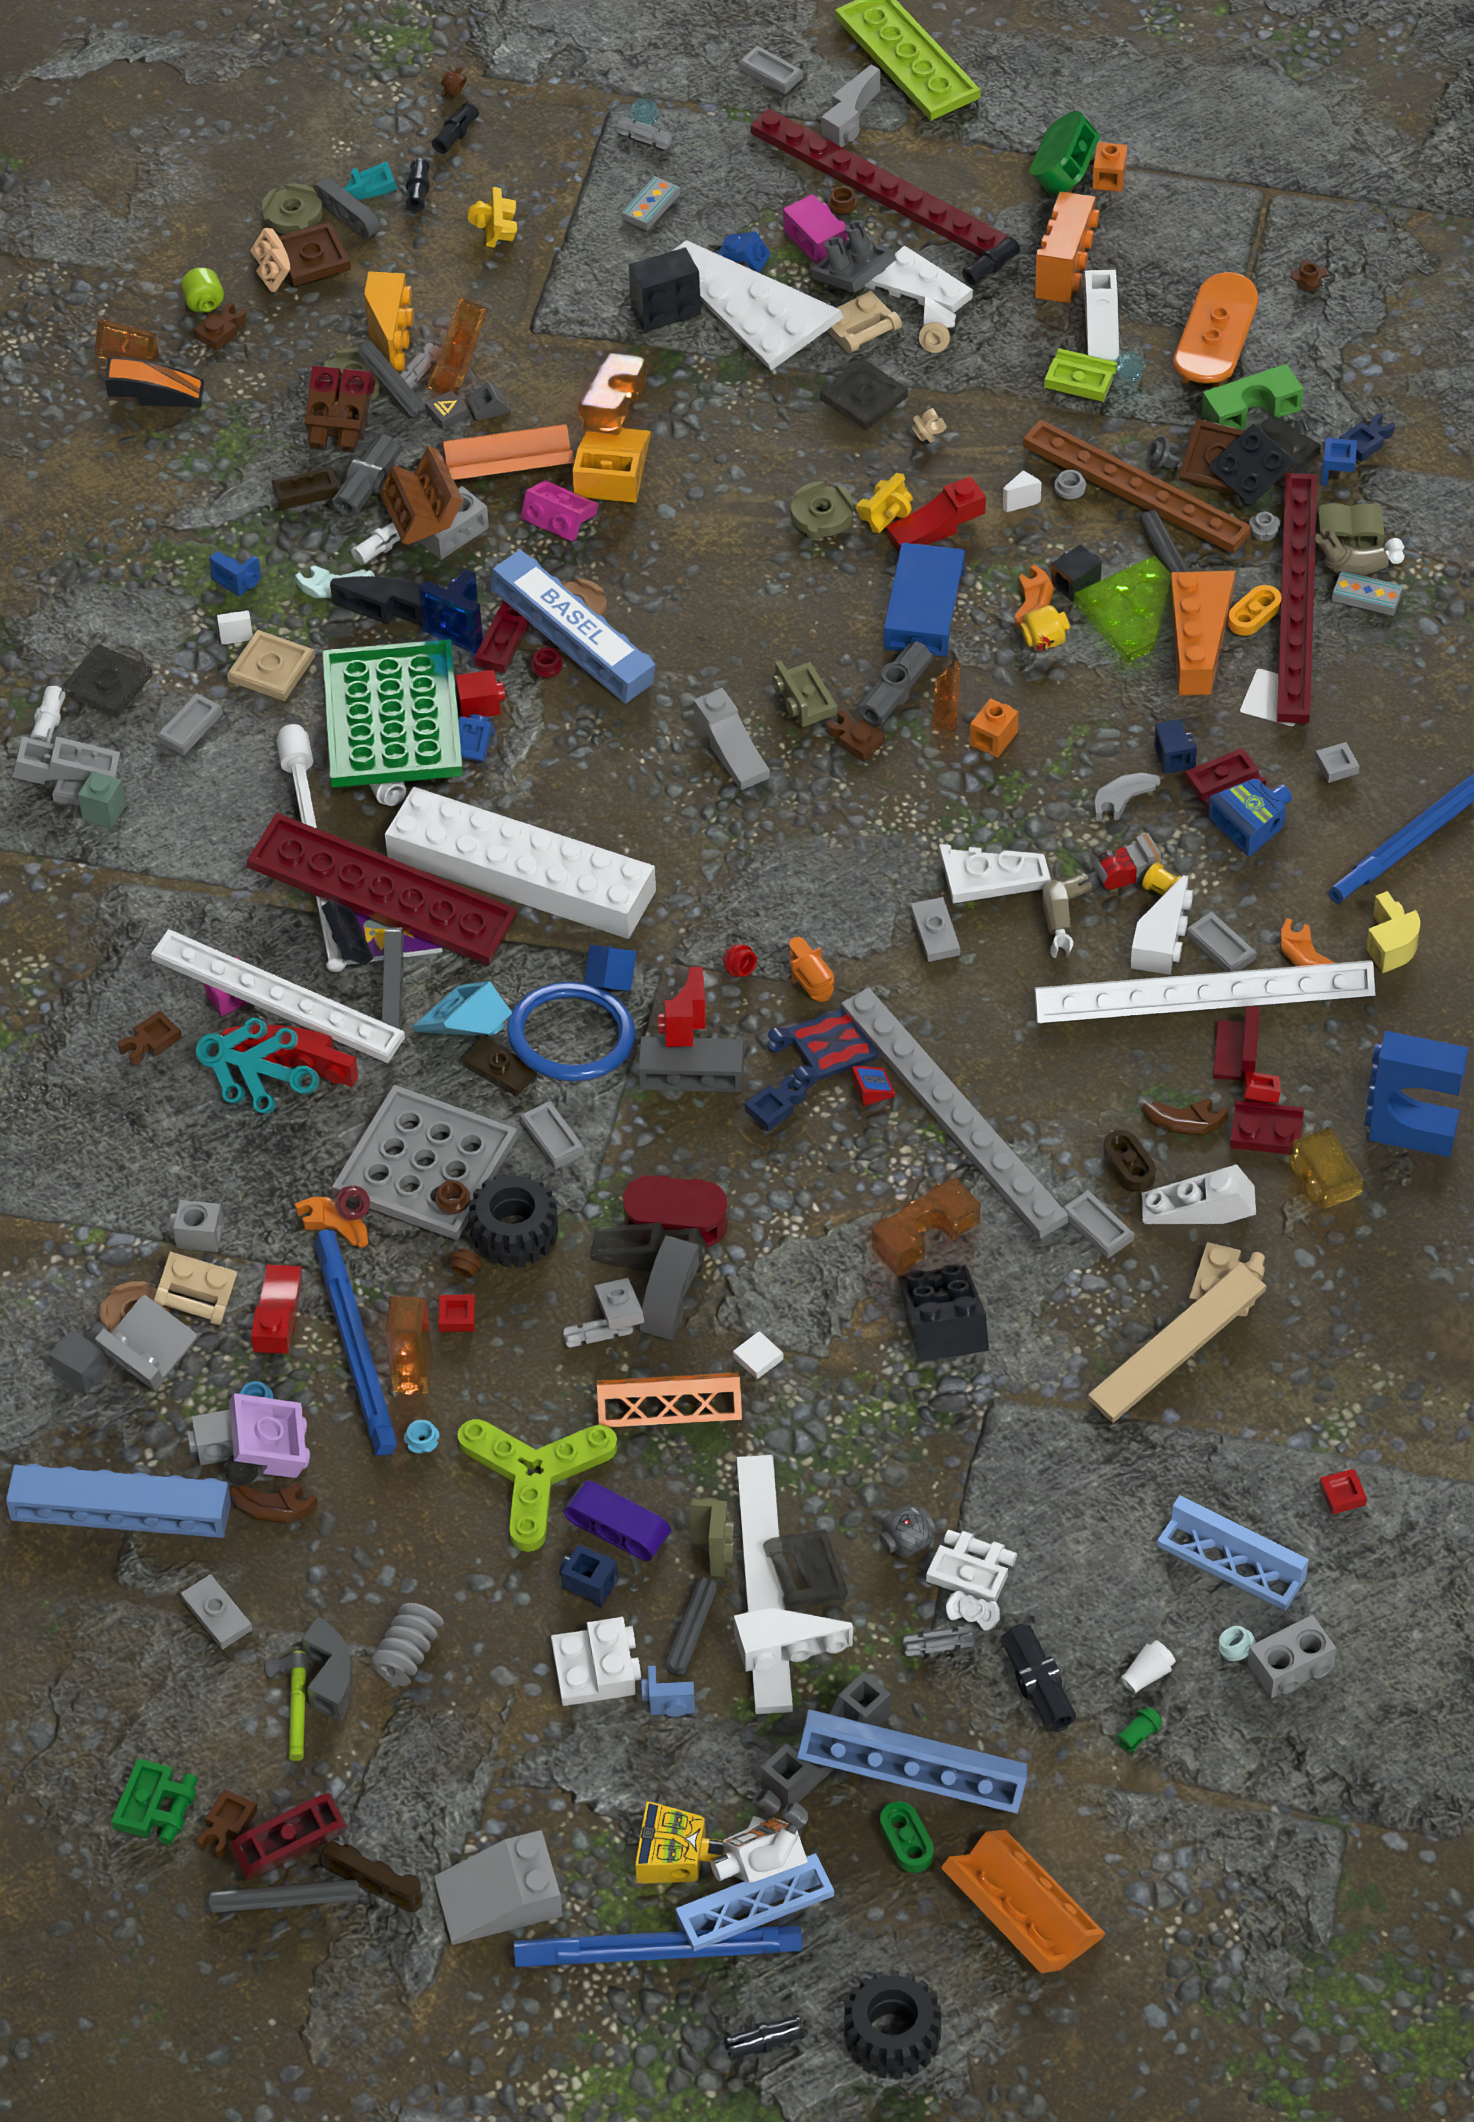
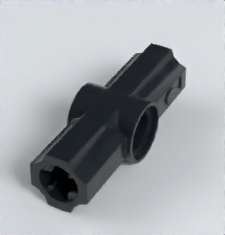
(1038, 1678)

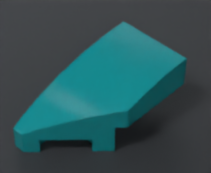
(371, 182)

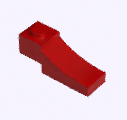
(940, 516)
(684, 1012)
(277, 1309)

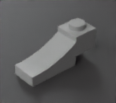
(842, 121)
(730, 739)
(64, 759)

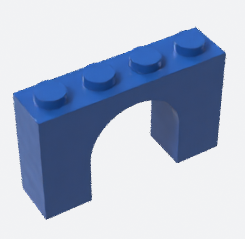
(1414, 1063)

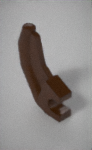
(1186, 1120)
(274, 1507)

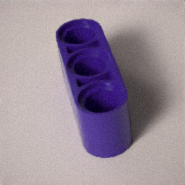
(617, 1520)

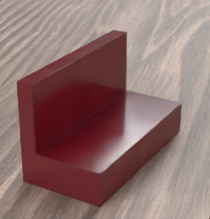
(1237, 1046)

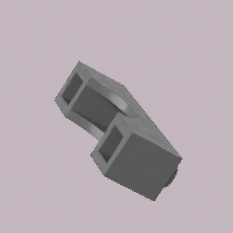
(794, 1778)

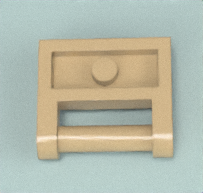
(863, 321)
(196, 1280)

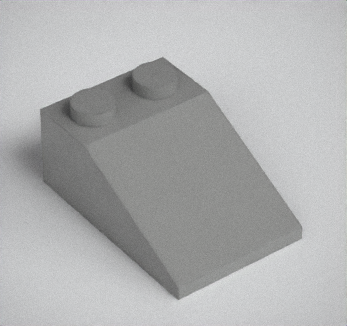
(500, 1889)

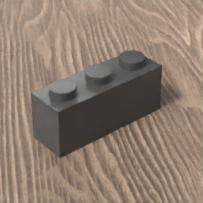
(705, 1066)

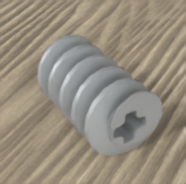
(406, 1642)

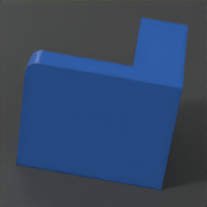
(1338, 456)
(610, 967)

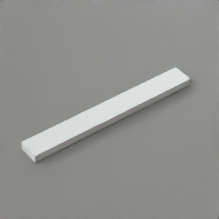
(278, 996)
(763, 1588)

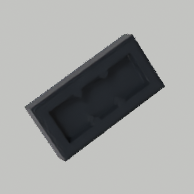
(347, 932)

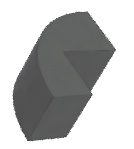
(667, 1286)
(333, 1685)

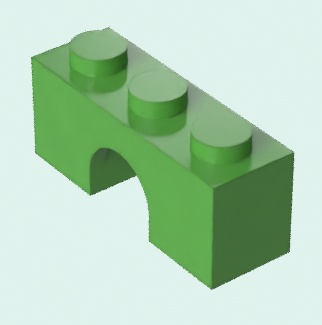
(1272, 389)

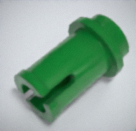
(1145, 1723)

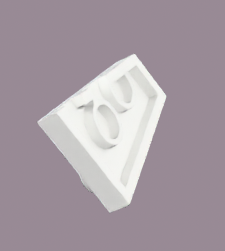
(921, 279)
(987, 875)

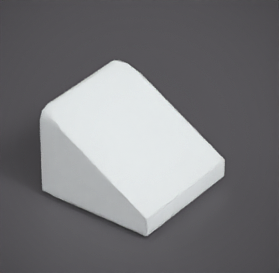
(937, 313)
(1021, 492)

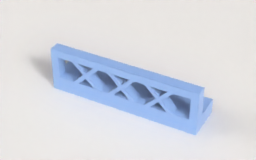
(1235, 1541)
(747, 1897)

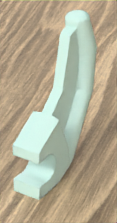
(319, 584)

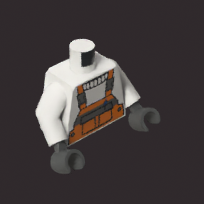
(766, 1845)

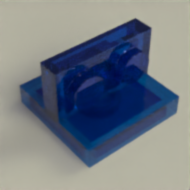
(453, 611)

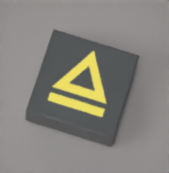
(447, 409)

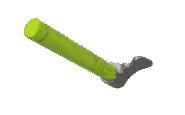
(298, 1666)

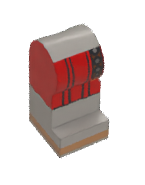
(1127, 863)

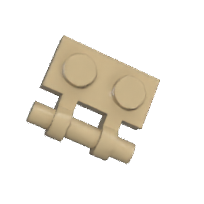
(1219, 1262)

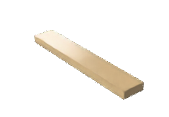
(1176, 1342)

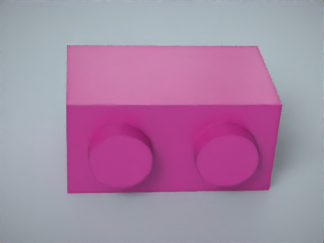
(811, 225)

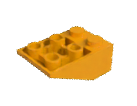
(389, 315)
(611, 465)

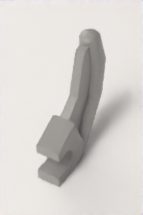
(1120, 791)

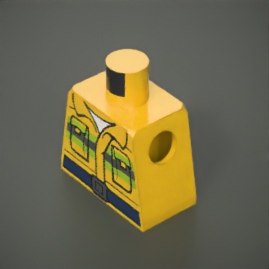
(673, 1846)

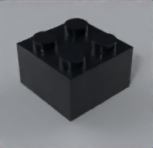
(664, 289)

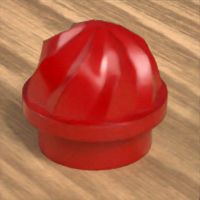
(739, 960)

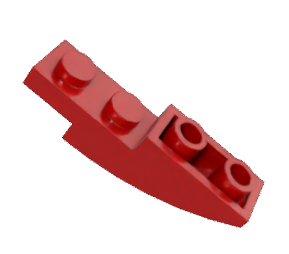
(312, 1050)

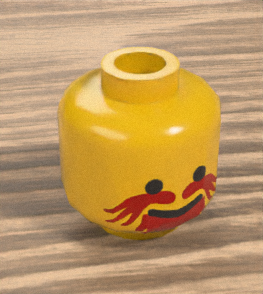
(1044, 628)

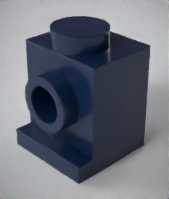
(1174, 747)
(589, 1574)

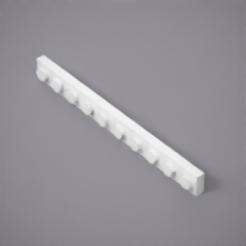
(1204, 991)

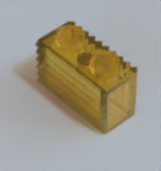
(1326, 1168)

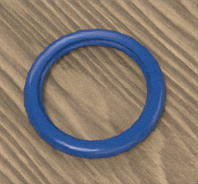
(564, 1071)

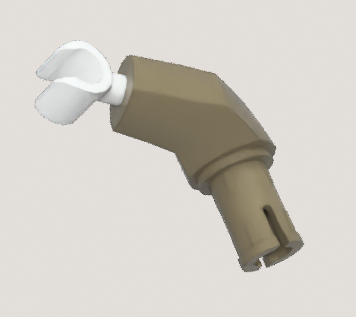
(1358, 561)
(1056, 909)

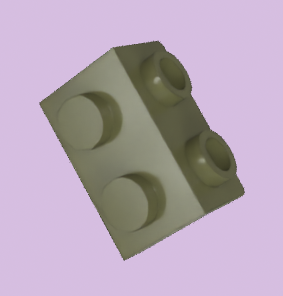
(804, 693)
(712, 1528)

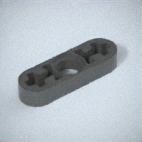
(347, 208)

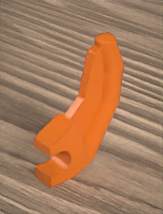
(1036, 591)
(1299, 947)
(326, 1216)

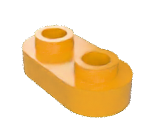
(1249, 614)

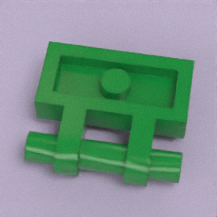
(143, 1798)

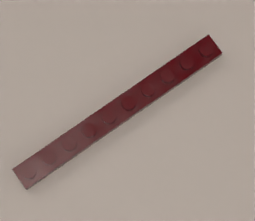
(876, 183)
(1297, 599)

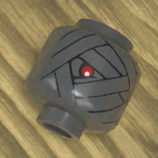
(907, 1531)

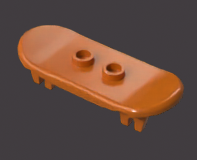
(1216, 329)

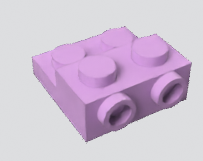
(269, 1434)

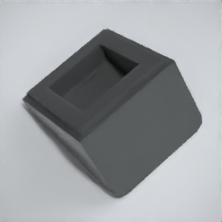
(488, 402)

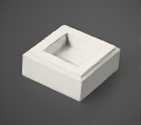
(235, 627)
(758, 1355)

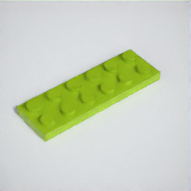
(908, 55)

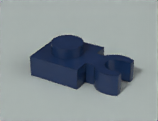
(1369, 437)
(774, 1105)

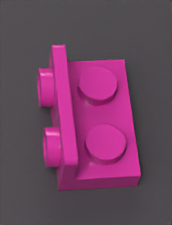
(557, 509)

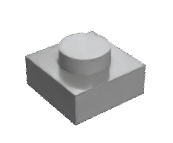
(1337, 762)

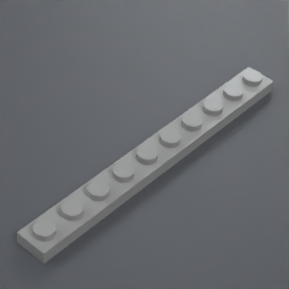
(956, 1114)

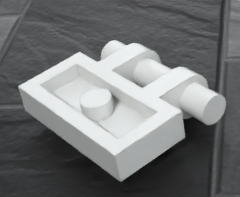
(969, 1574)

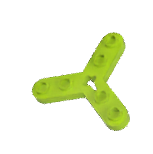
(533, 1493)

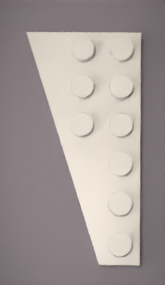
(760, 310)

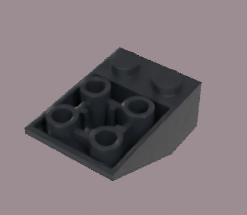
(944, 1312)

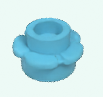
(420, 1429)

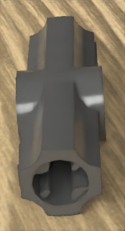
(366, 476)
(895, 683)

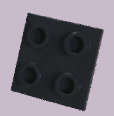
(1252, 465)

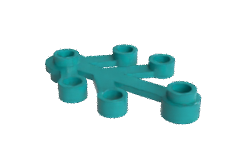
(252, 1062)

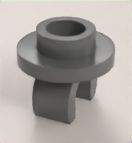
(1161, 453)

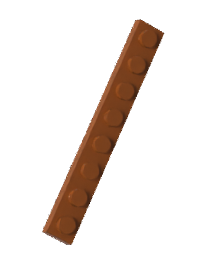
(1137, 486)

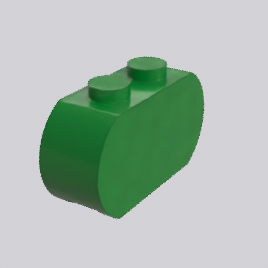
(1064, 153)

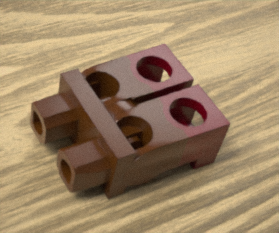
(338, 406)

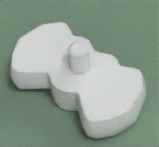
(972, 1610)

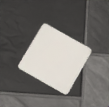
(1262, 696)

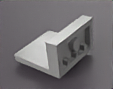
(147, 1342)

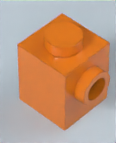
(1109, 167)
(994, 727)

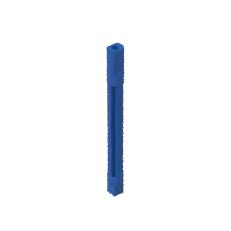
(1405, 840)
(355, 1343)
(652, 1946)

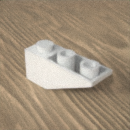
(1101, 314)
(1158, 931)
(1204, 1199)
(782, 1636)

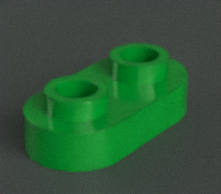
(906, 1840)

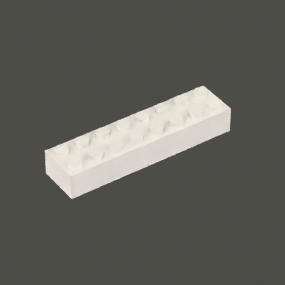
(521, 862)

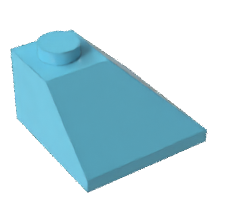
(466, 1011)

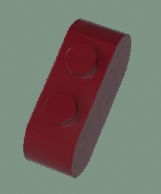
(677, 1205)
(288, 1836)

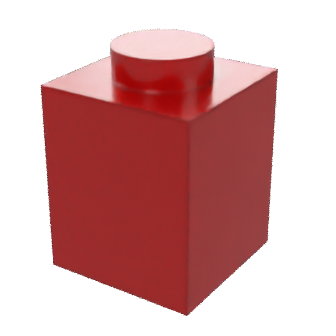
(479, 694)

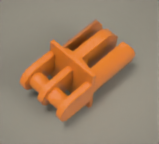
(810, 970)

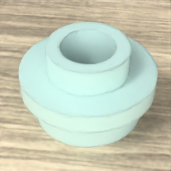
(1235, 1643)

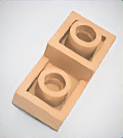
(272, 258)

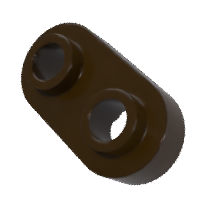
(1131, 1162)

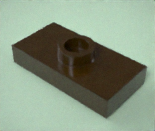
(305, 488)
(498, 1066)

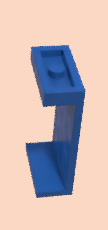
(923, 597)

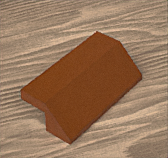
(421, 500)

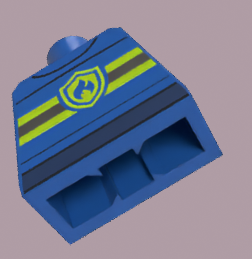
(1249, 813)

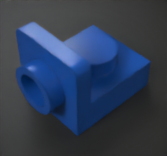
(232, 575)
(475, 737)

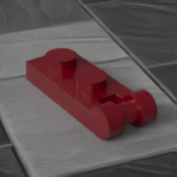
(501, 639)

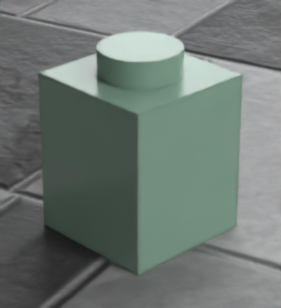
(102, 799)

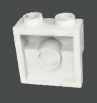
(596, 1662)

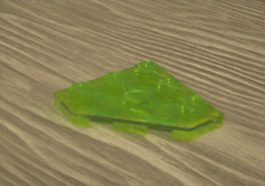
(1128, 606)

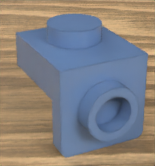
(668, 1698)

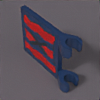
(827, 1044)

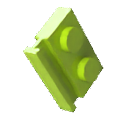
(1080, 375)

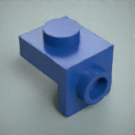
(746, 248)

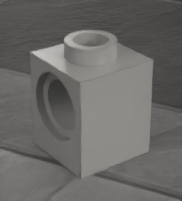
(209, 1227)
(212, 1437)

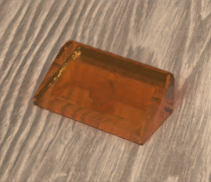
(125, 342)
(947, 698)

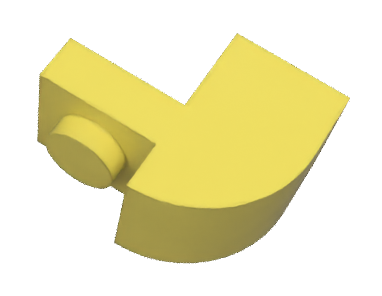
(1395, 937)

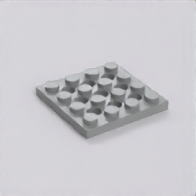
(417, 1143)

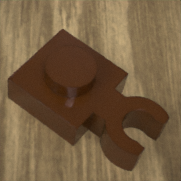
(219, 329)
(857, 738)
(151, 1035)
(227, 1819)

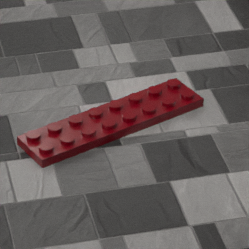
(382, 888)

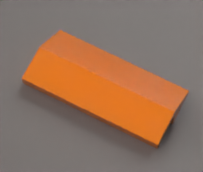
(508, 451)
(1023, 1901)

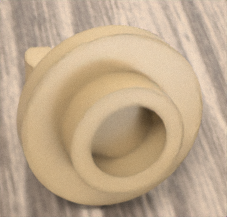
(934, 337)
(925, 428)

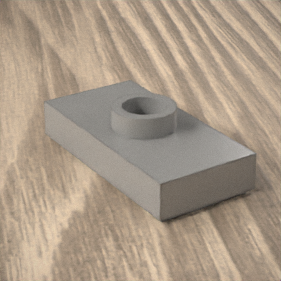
(935, 929)
(619, 1304)
(216, 1611)

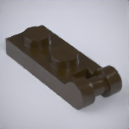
(374, 1876)

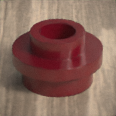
(546, 663)
(362, 1206)

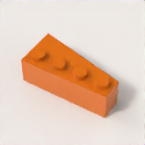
(1065, 247)
(1199, 619)

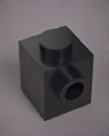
(1075, 571)

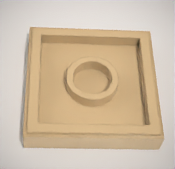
(271, 665)

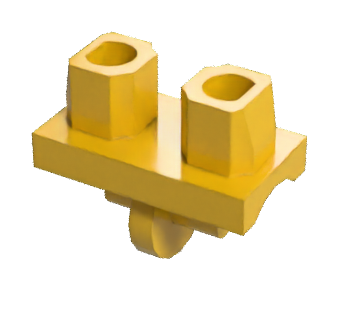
(495, 217)
(889, 501)

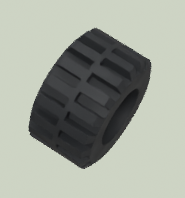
(511, 1197)
(892, 2052)

